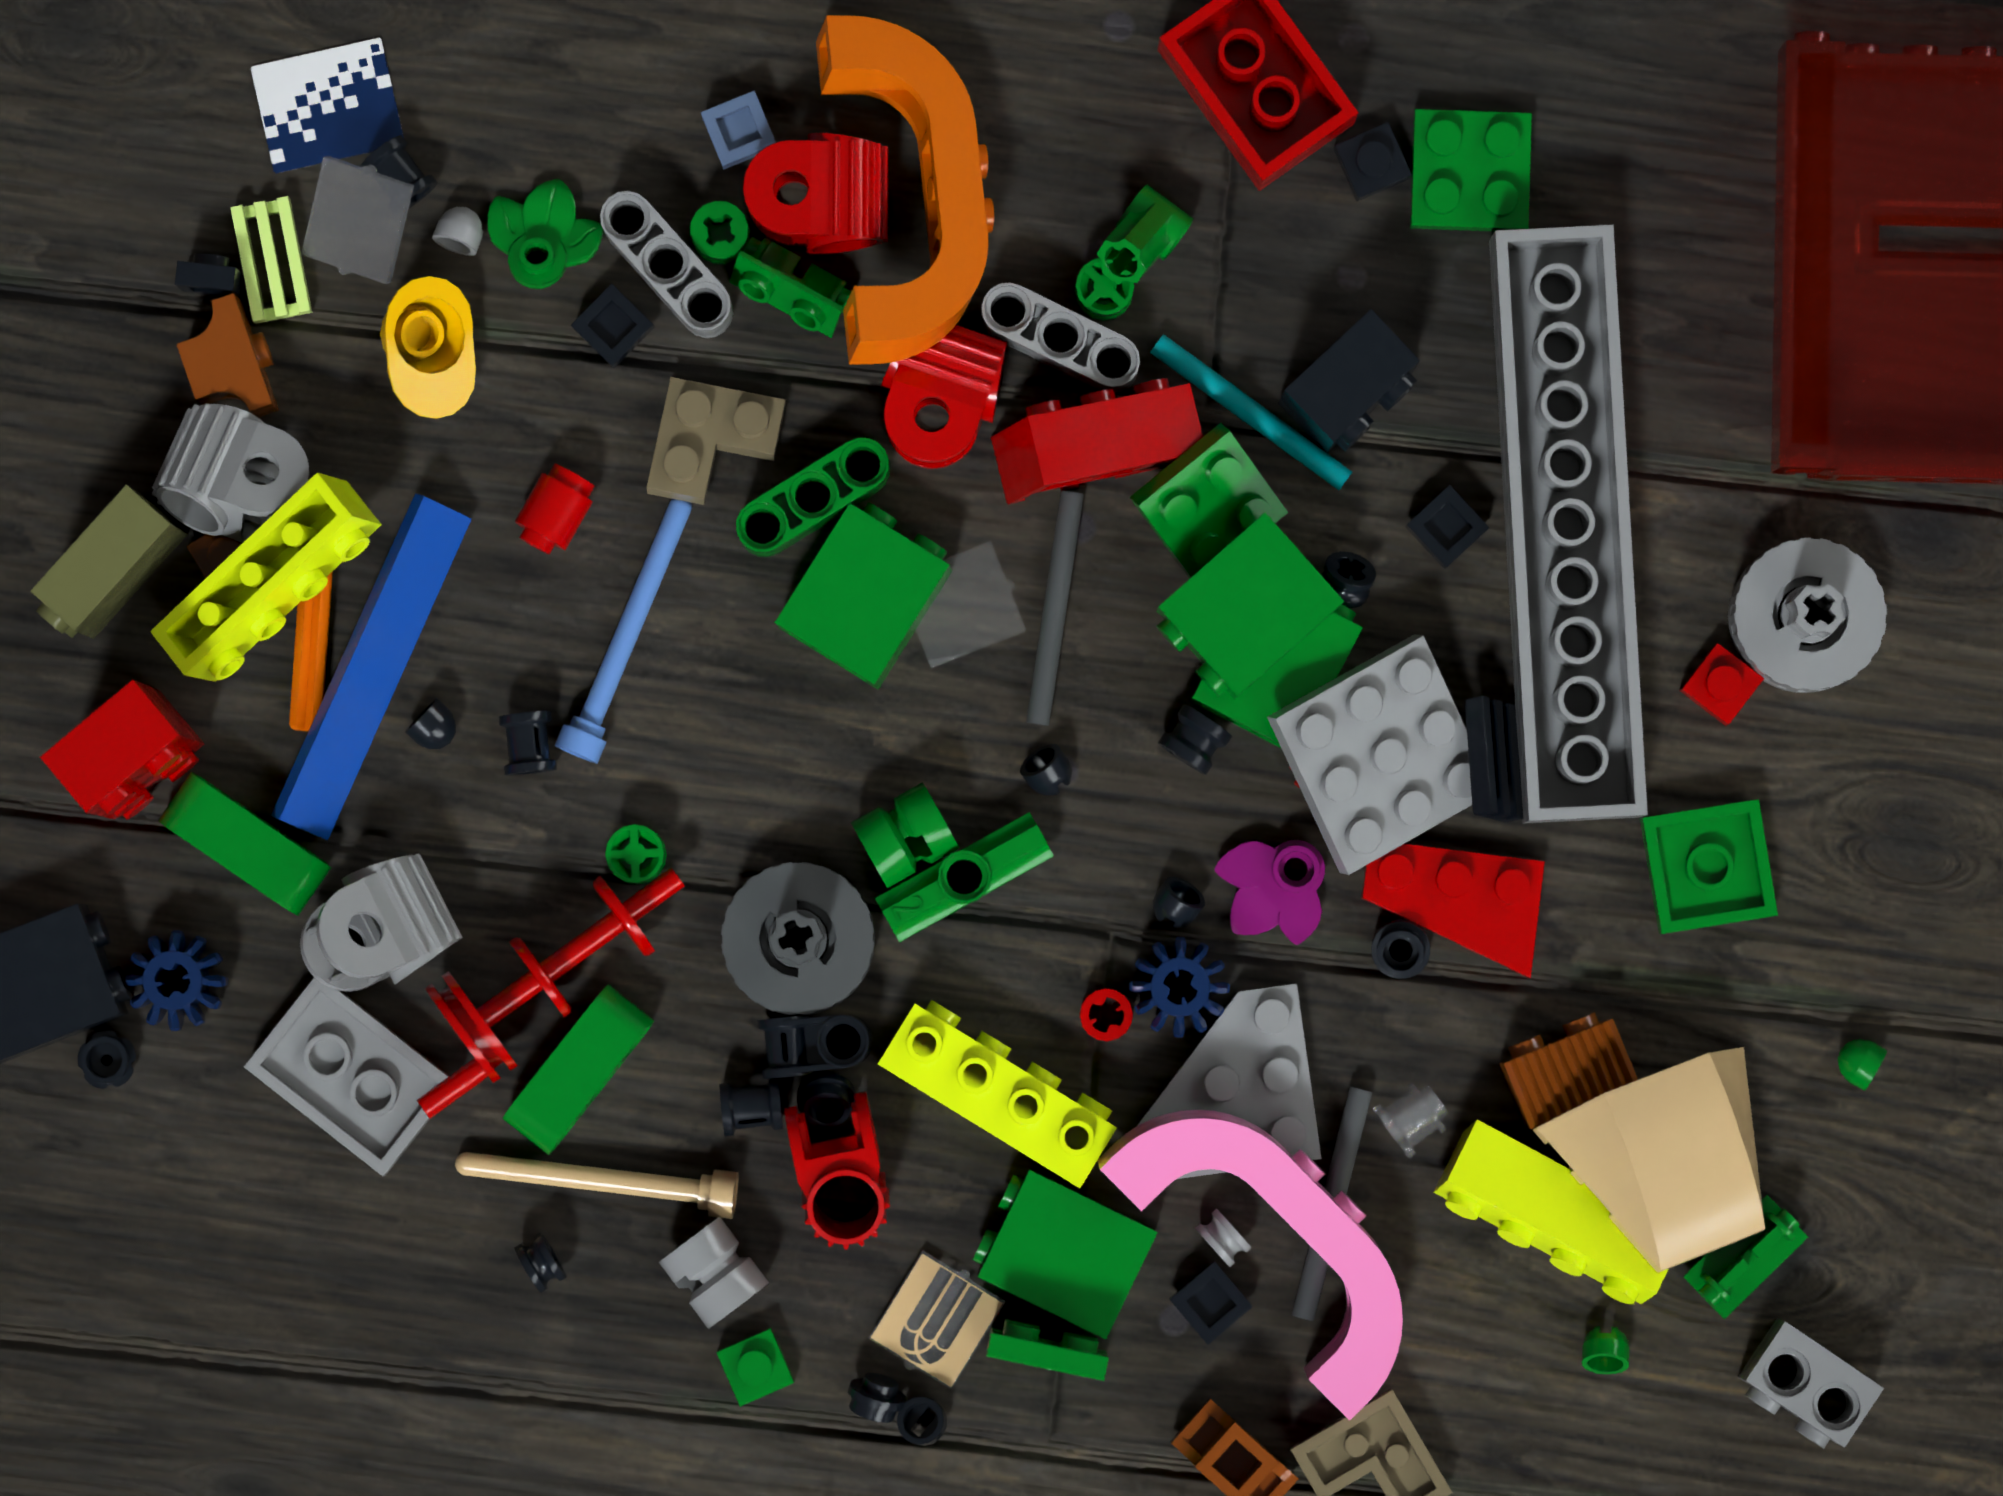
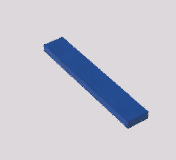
(371, 666)

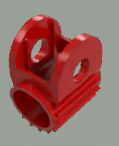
(844, 196)
(956, 374)
(842, 1156)

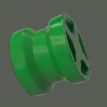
(722, 248)
(1103, 287)
(626, 854)

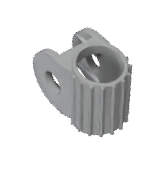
(228, 471)
(396, 915)

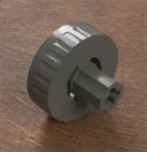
(770, 908)

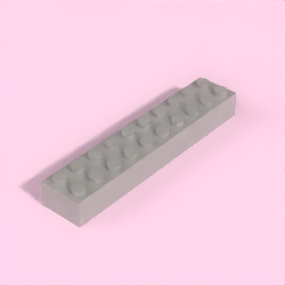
(1568, 524)

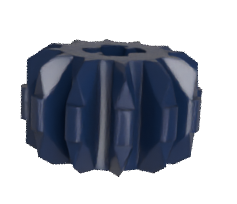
(1198, 982)
(178, 1000)

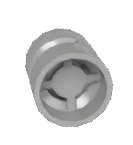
(714, 1272)

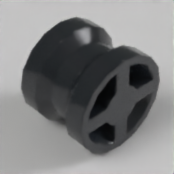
(1195, 739)

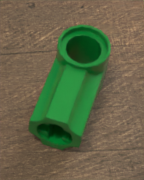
(1142, 235)

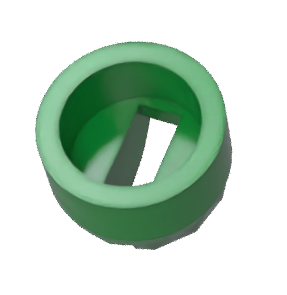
(1860, 1062)
(1605, 1351)

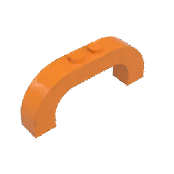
(911, 75)

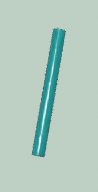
(1251, 412)

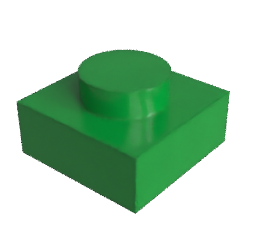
(755, 1367)

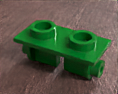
(766, 276)
(1736, 1270)

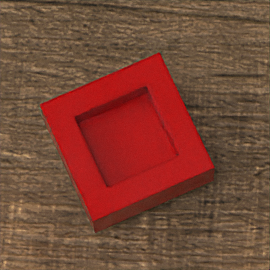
(1721, 684)

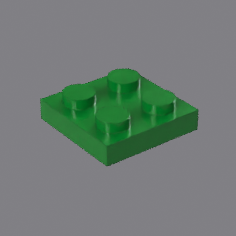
(1470, 170)
(1206, 499)
(1708, 866)
(1073, 1355)

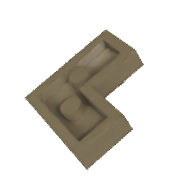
(707, 419)
(1373, 1441)

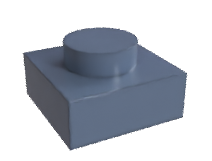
(738, 129)

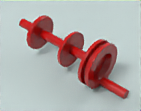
(475, 1024)

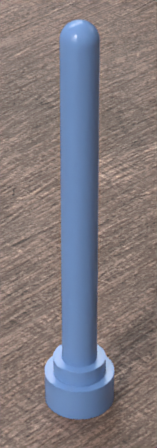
(585, 732)

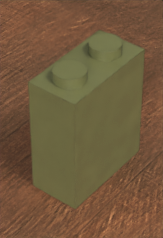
(106, 565)

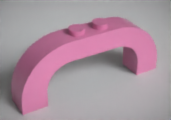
(1193, 1140)

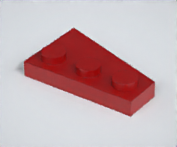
(1464, 897)

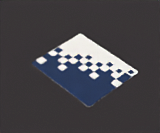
(326, 104)

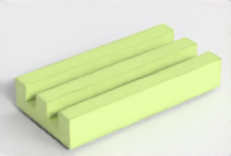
(261, 211)

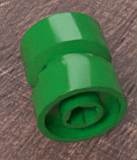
(905, 835)

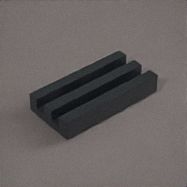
(1494, 759)

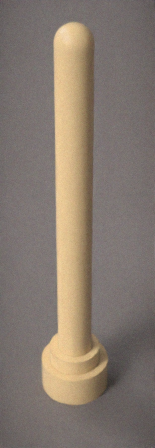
(711, 1192)

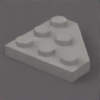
(1252, 1069)

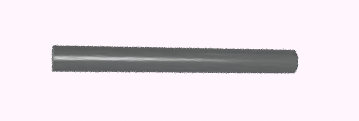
(1055, 608)
(1336, 1181)

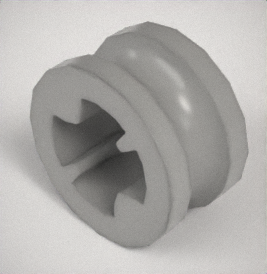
(1223, 1237)

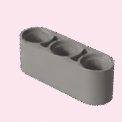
(653, 238)
(1042, 314)

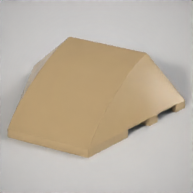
(1670, 1157)

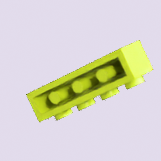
(266, 578)
(997, 1094)
(1543, 1207)

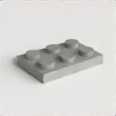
(348, 1074)

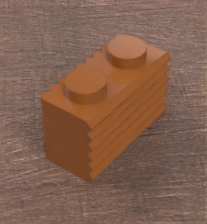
(1566, 1071)

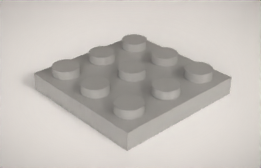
(1378, 753)

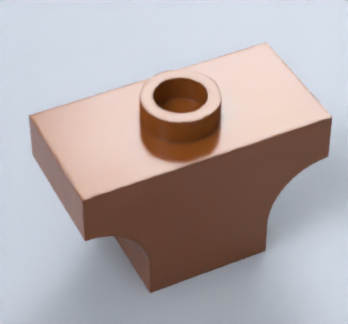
(229, 360)
(1231, 1455)

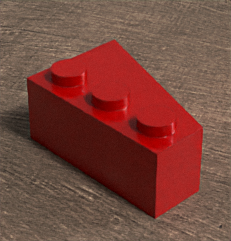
(1096, 439)

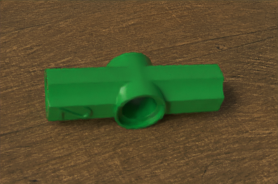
(999, 857)

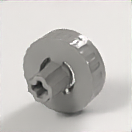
(1848, 602)

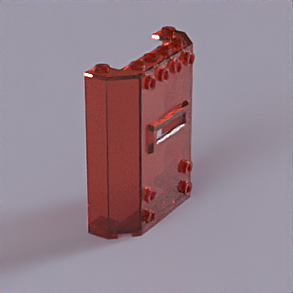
(1876, 353)

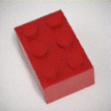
(1257, 84)
(124, 752)

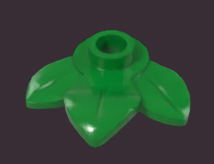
(542, 225)

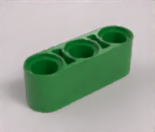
(828, 471)
(244, 843)
(578, 1069)

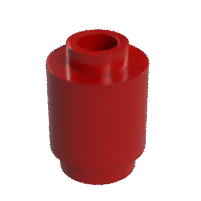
(554, 509)

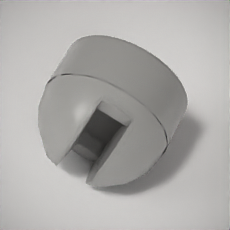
(459, 231)

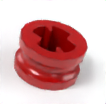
(1113, 1031)

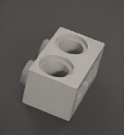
(1815, 1374)

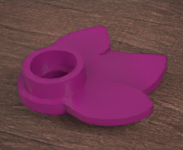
(1265, 892)

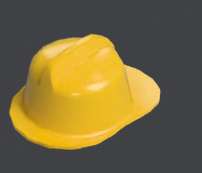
(430, 347)

